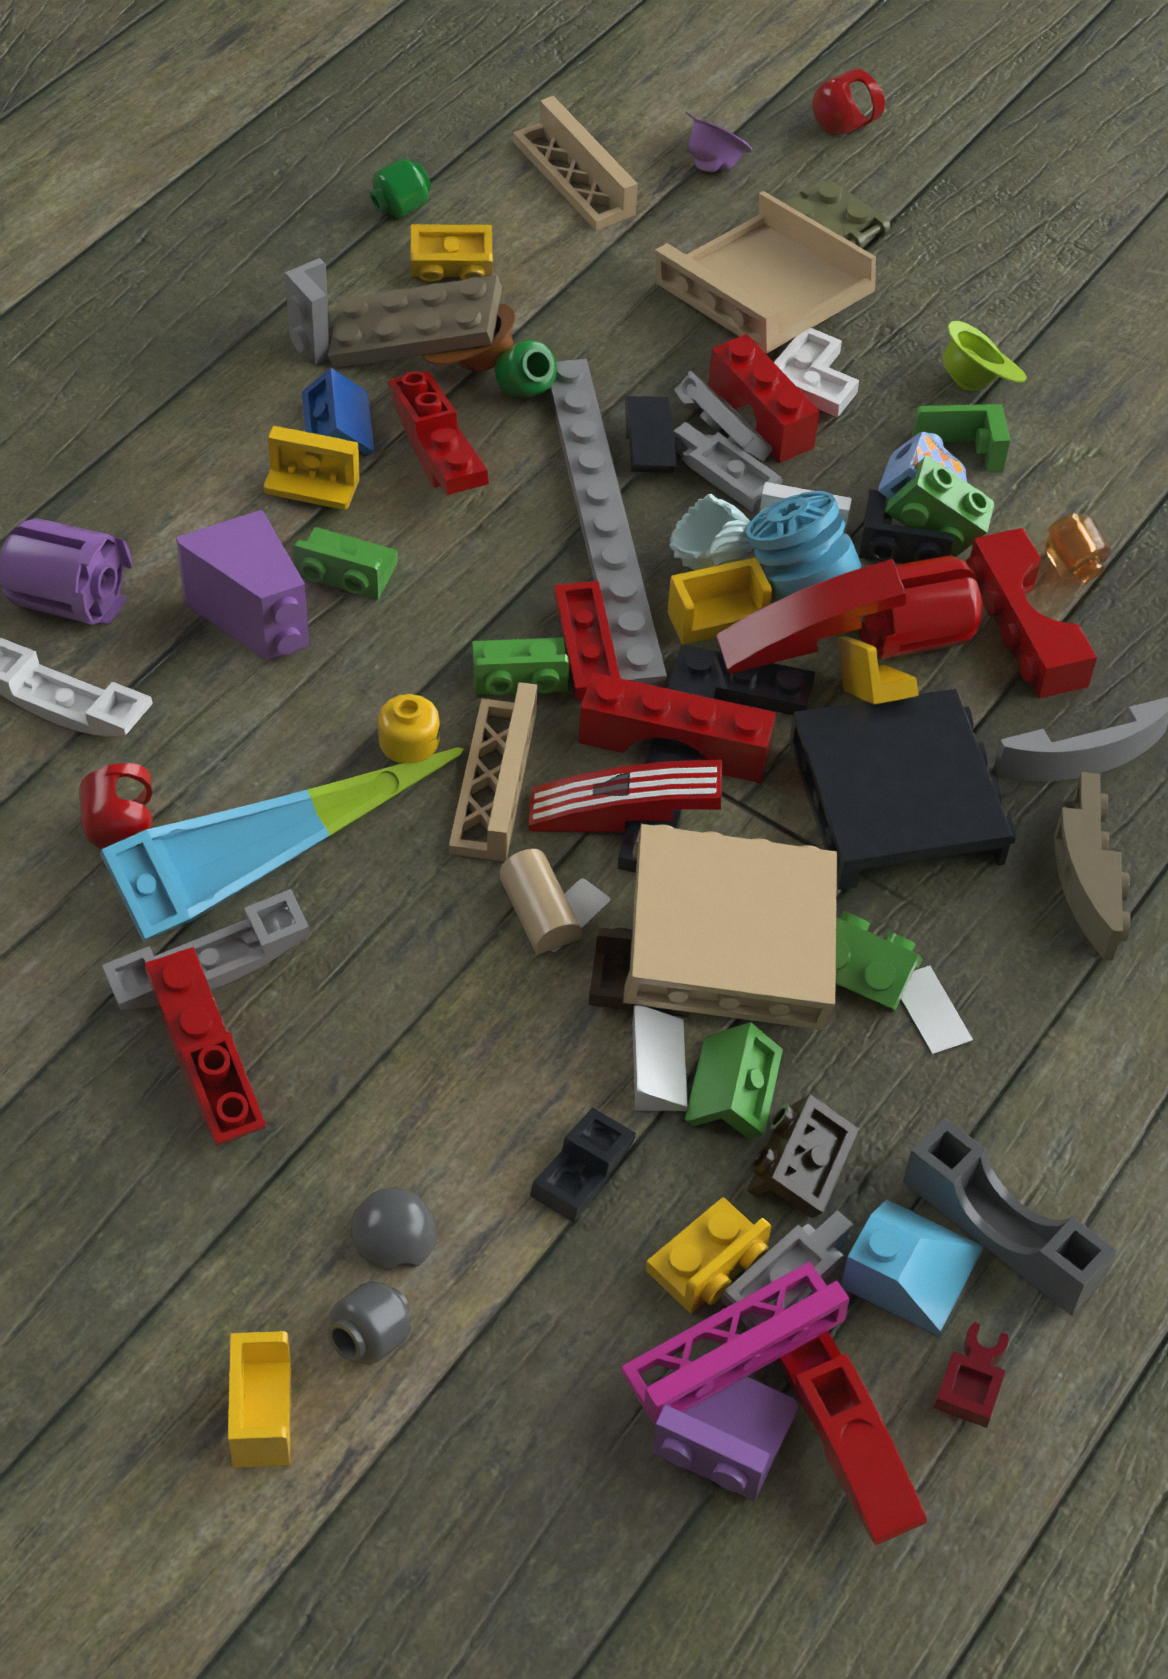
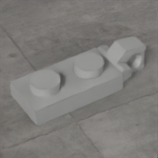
(721, 414)
(724, 465)
(791, 1252)

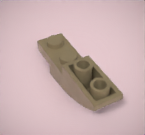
(1090, 872)

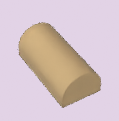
(539, 901)

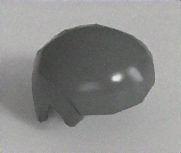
(393, 1228)

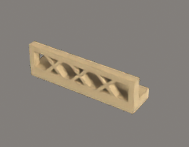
(588, 165)
(504, 779)

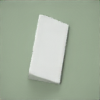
(658, 1061)

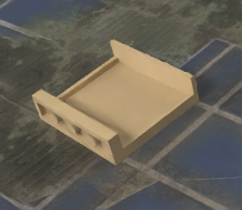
(769, 275)
(733, 927)

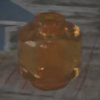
(1077, 547)

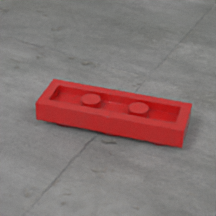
(585, 633)

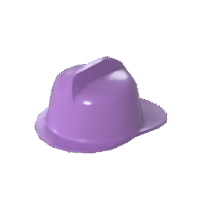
(715, 146)

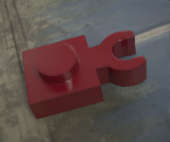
(973, 1380)

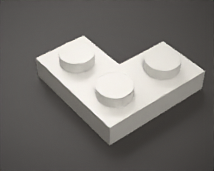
(807, 366)

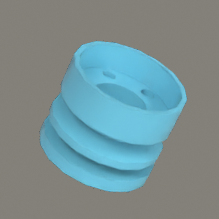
(801, 542)

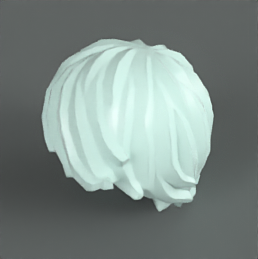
(711, 534)

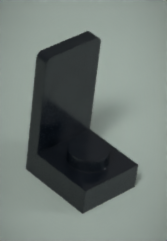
(896, 542)

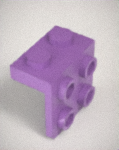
(728, 1435)

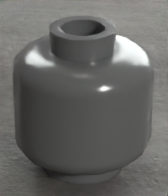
(369, 1323)

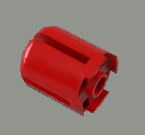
(939, 610)

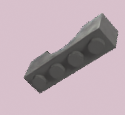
(1053, 1255)

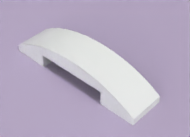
(65, 698)

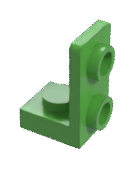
(969, 423)

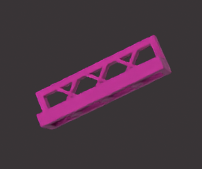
(741, 1353)

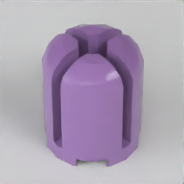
(64, 571)

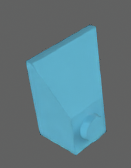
(910, 1266)

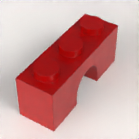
(782, 412)

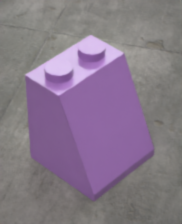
(245, 584)

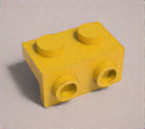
(450, 251)
(312, 468)

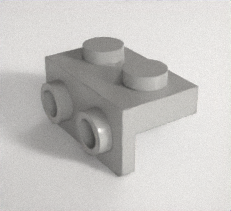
(308, 309)

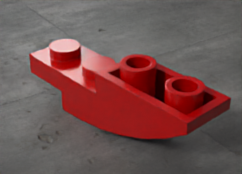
(435, 434)
(204, 1047)
(854, 1438)

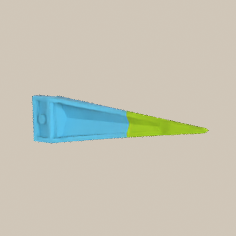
(198, 863)

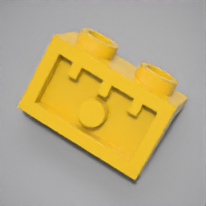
(709, 1255)

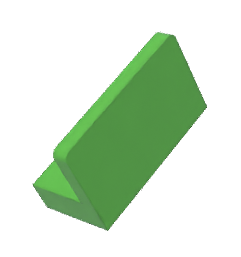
(735, 1080)

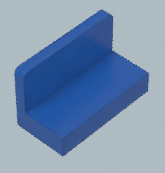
(338, 410)

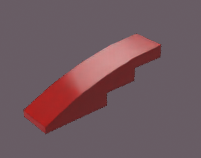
(817, 612)

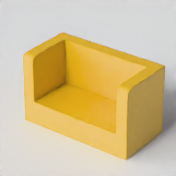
(716, 598)
(259, 1399)

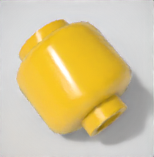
(408, 728)

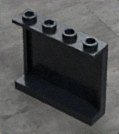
(899, 782)

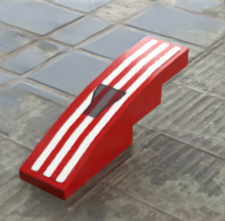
(625, 793)

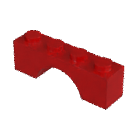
(1049, 652)
(626, 711)

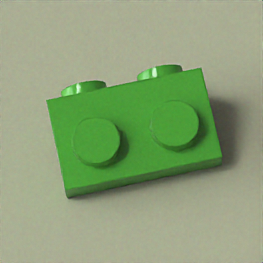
(942, 503)
(872, 964)

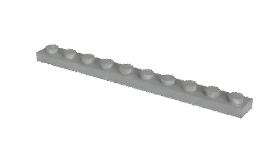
(605, 524)

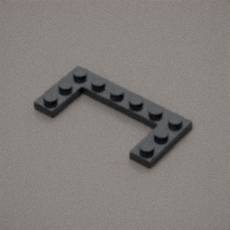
(705, 674)

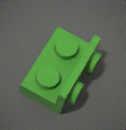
(345, 562)
(505, 663)

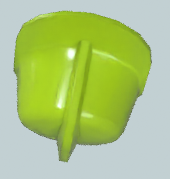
(975, 359)

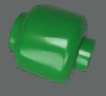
(400, 188)
(525, 369)

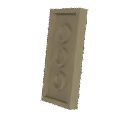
(415, 321)

